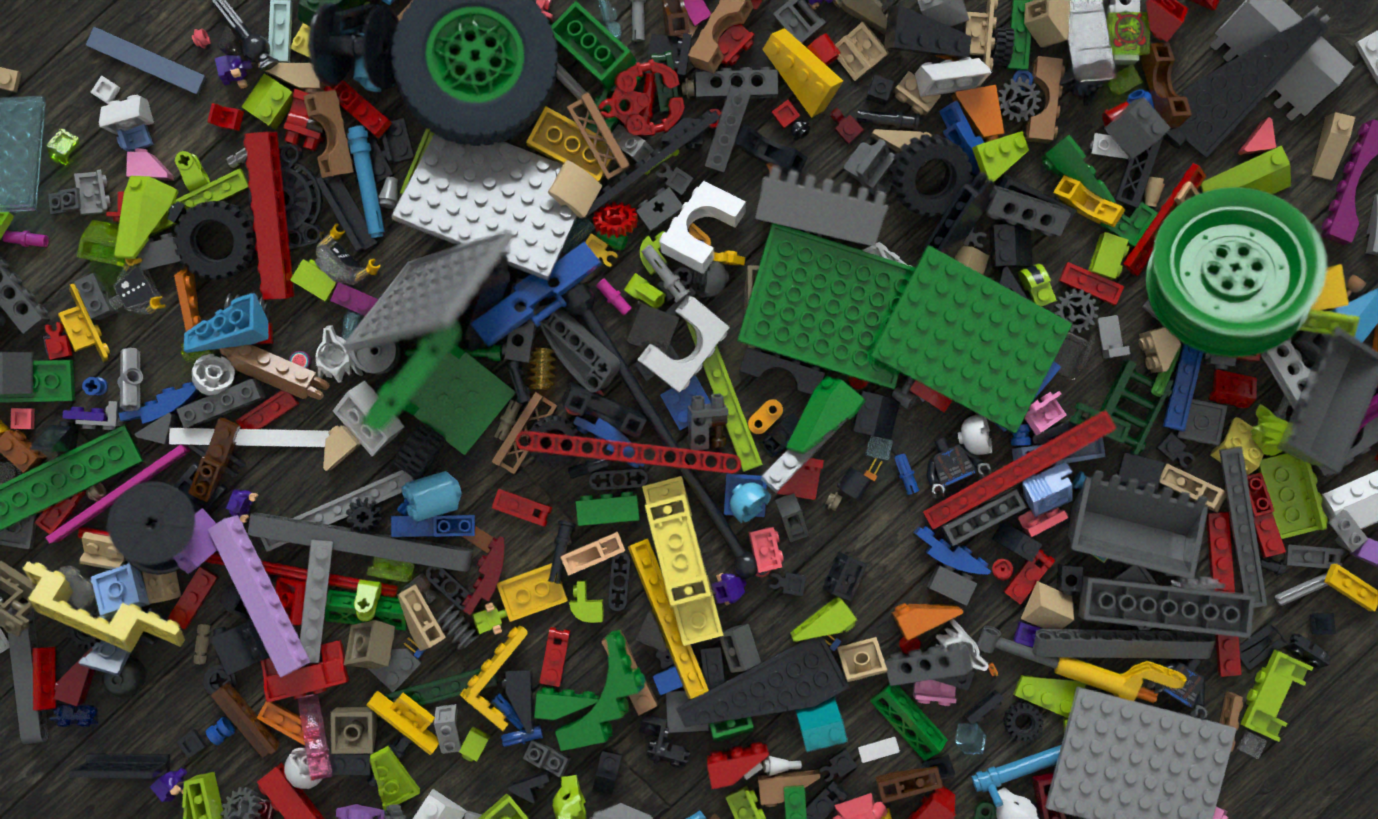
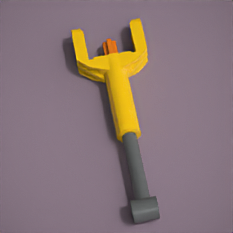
(1121, 685)

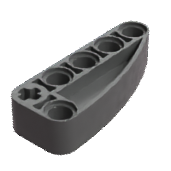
(578, 356)

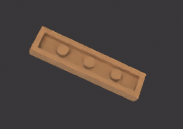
(604, 131)
(521, 423)

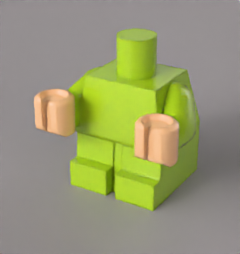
(489, 619)

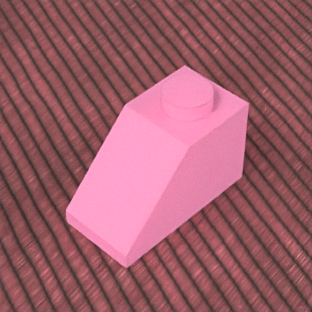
(145, 164)

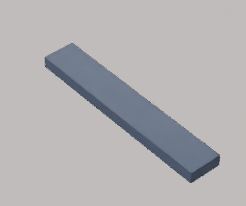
(146, 61)

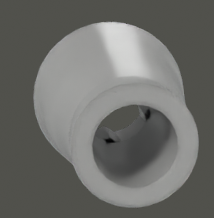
(389, 194)

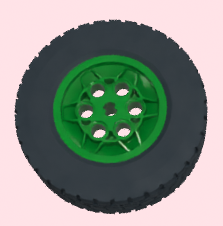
(460, 105)

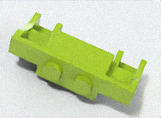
(1269, 693)

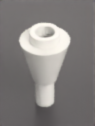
(777, 765)

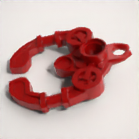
(637, 101)

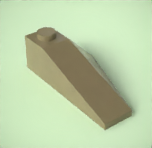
(866, 11)

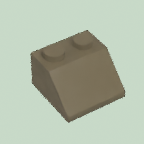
(369, 645)
(353, 730)

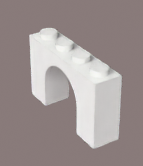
(705, 202)
(709, 332)

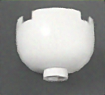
(212, 374)
(975, 435)
(297, 770)

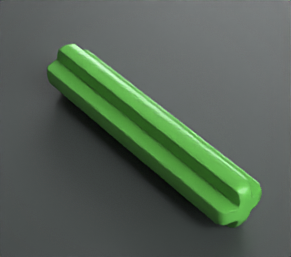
(1163, 377)

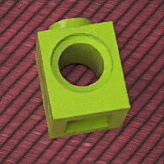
(474, 744)

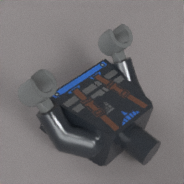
(952, 465)
(1193, 691)

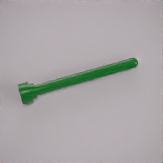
(493, 352)

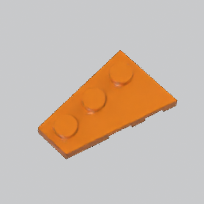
(188, 297)

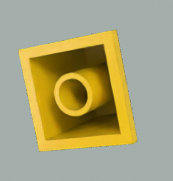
(1333, 290)

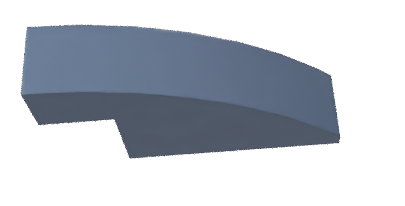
(1090, 451)

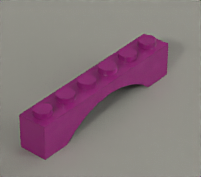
(1342, 219)

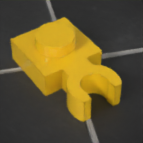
(599, 249)
(729, 258)

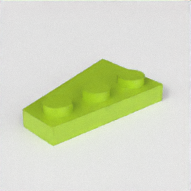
(1000, 154)
(1048, 693)
(392, 779)

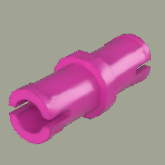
(26, 238)
(613, 297)

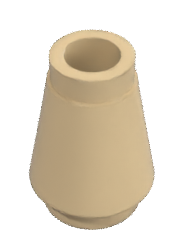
(1153, 191)

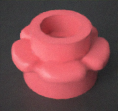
(201, 38)

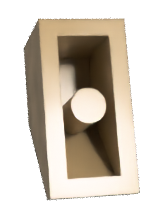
(338, 446)

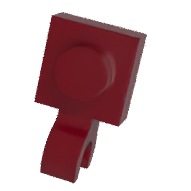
(847, 127)

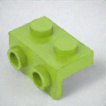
(743, 804)

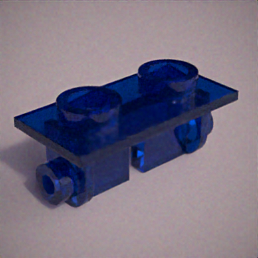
(66, 716)

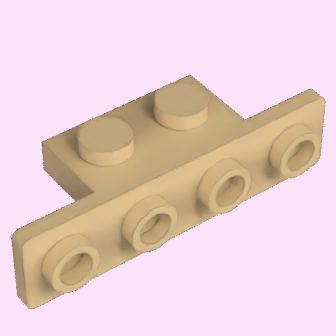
(980, 28)

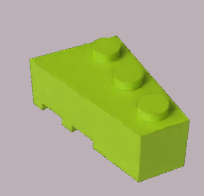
(202, 798)

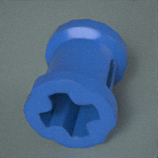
(102, 386)

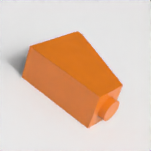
(982, 111)

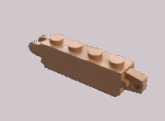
(275, 371)

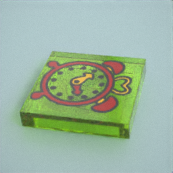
(1129, 33)

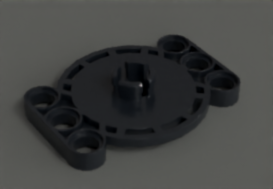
(301, 196)

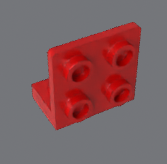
(804, 481)

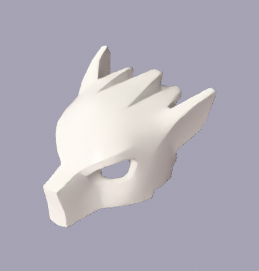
(333, 358)
(961, 637)
(1010, 810)

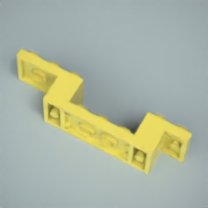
(681, 561)
(125, 629)

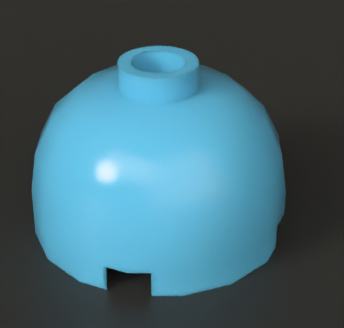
(747, 501)

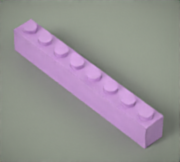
(258, 595)

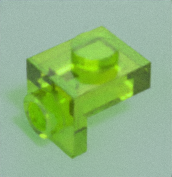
(1125, 80)

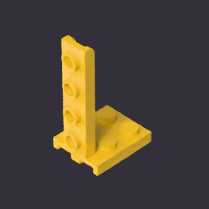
(489, 668)

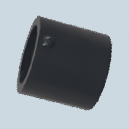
(854, 483)

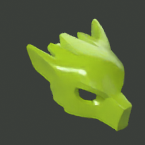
(1268, 431)
(572, 807)

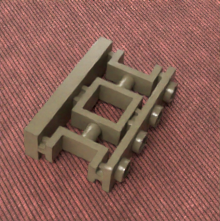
(17, 586)

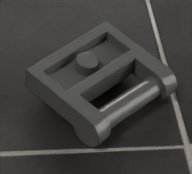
(793, 22)

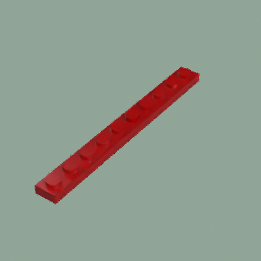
(1020, 469)

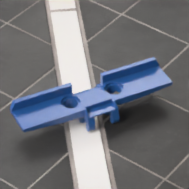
(504, 318)

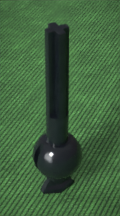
(254, 46)

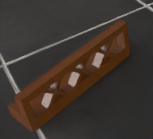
(245, 719)

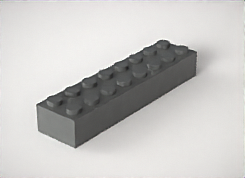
(1166, 606)

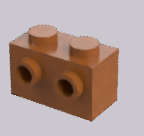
(17, 450)

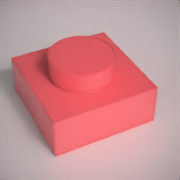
(22, 418)

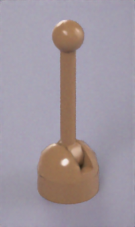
(1354, 284)

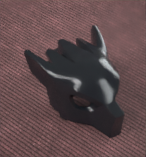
(1086, 89)

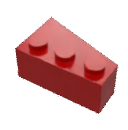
(937, 806)

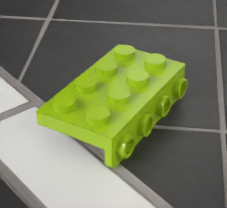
(1293, 495)

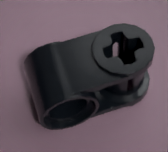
(669, 297)

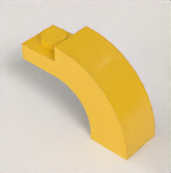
(1087, 203)

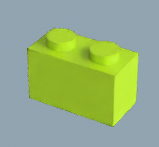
(1108, 256)
(314, 280)

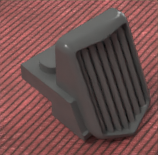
(871, 166)

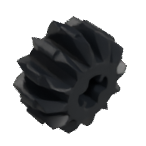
(371, 514)

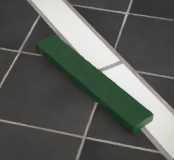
(440, 689)

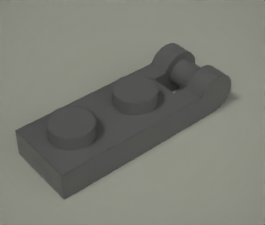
(1312, 556)

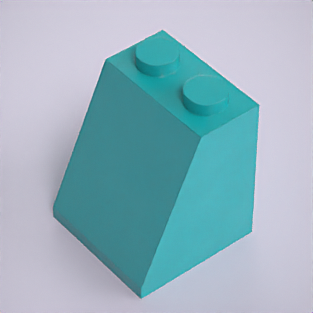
(821, 725)

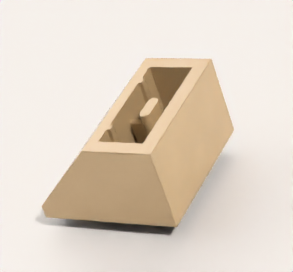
(1048, 20)
(1159, 348)

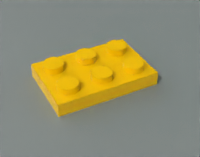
(530, 593)

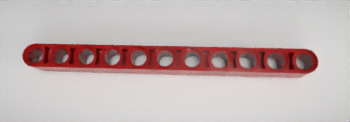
(659, 452)

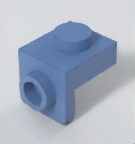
(134, 138)

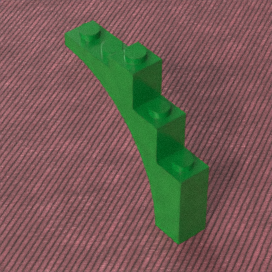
(612, 705)

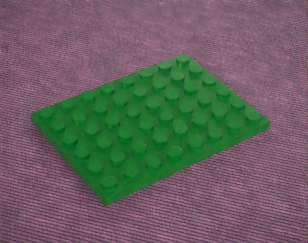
(823, 303)
(971, 339)

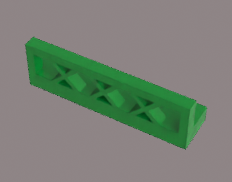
(343, 603)
(912, 719)

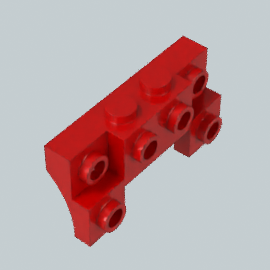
(308, 678)

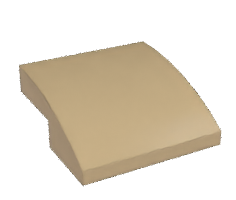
(860, 51)
(575, 188)

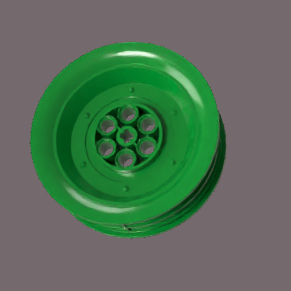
(1227, 224)

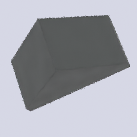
(159, 429)

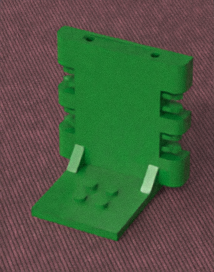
(443, 391)

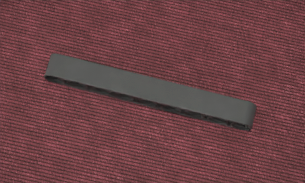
(1123, 644)

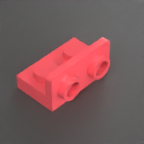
(1035, 525)
(766, 549)

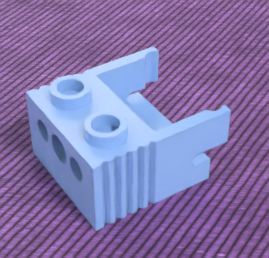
(1048, 490)
(119, 587)

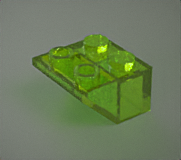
(99, 243)

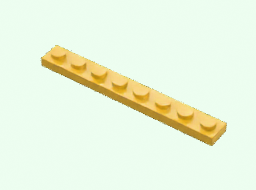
(658, 597)

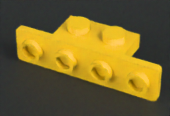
(81, 328)
(407, 718)

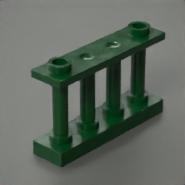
(1119, 391)

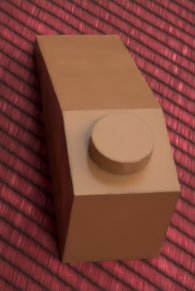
(771, 787)

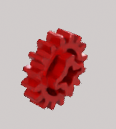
(615, 219)

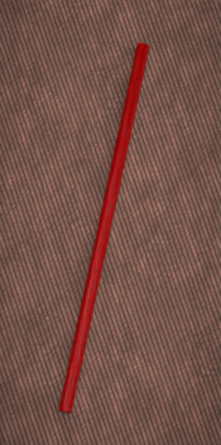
(283, 570)

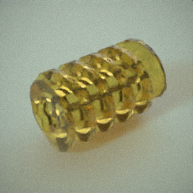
(542, 368)

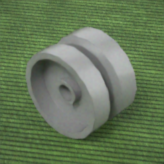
(382, 362)

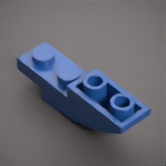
(960, 132)
(167, 403)
(606, 431)
(435, 526)
(958, 557)

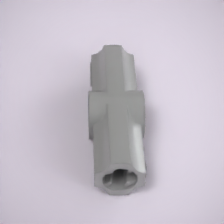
(130, 390)

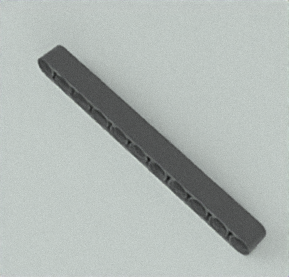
(362, 542)

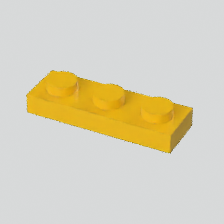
(1352, 587)

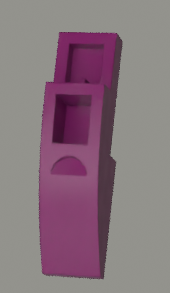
(353, 299)

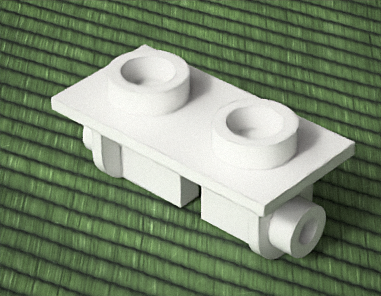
(1106, 146)

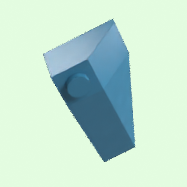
(1366, 309)
(235, 326)

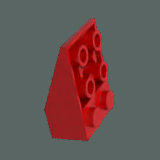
(730, 766)

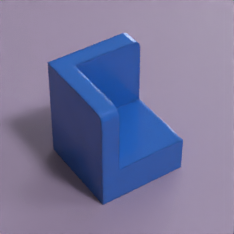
(667, 680)

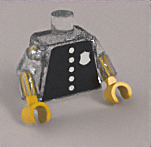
(339, 263)
(136, 290)

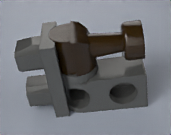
(705, 416)

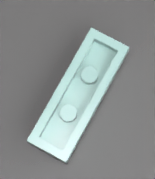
(280, 29)

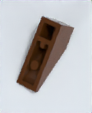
(908, 783)

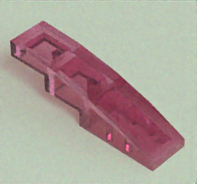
(314, 737)

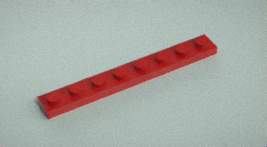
(1222, 568)

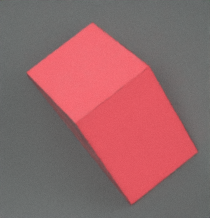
(1261, 139)

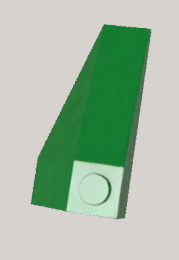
(1067, 160)
(827, 408)

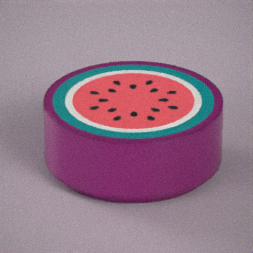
(301, 358)

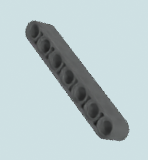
(32, 723)

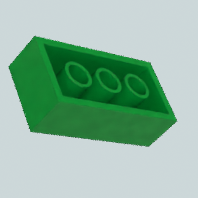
(592, 45)

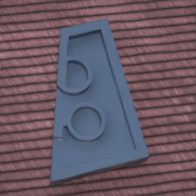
(106, 658)

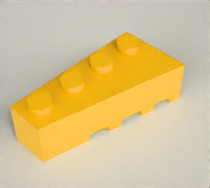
(802, 71)

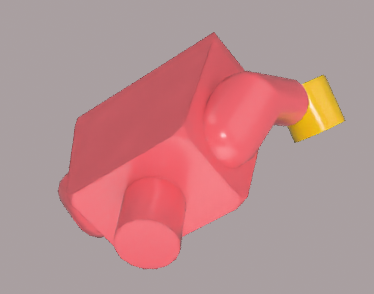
(862, 808)

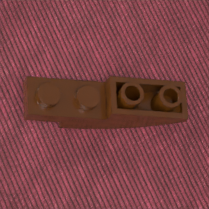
(215, 460)

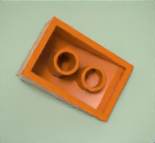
(919, 618)

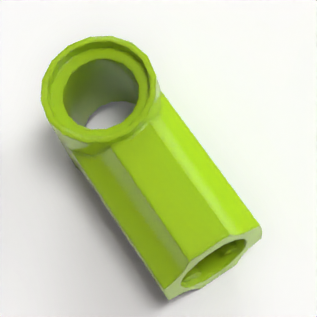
(641, 289)

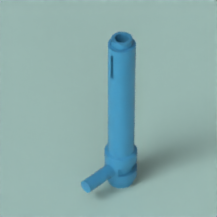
(361, 152)
(995, 777)

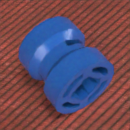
(1021, 436)
(222, 729)

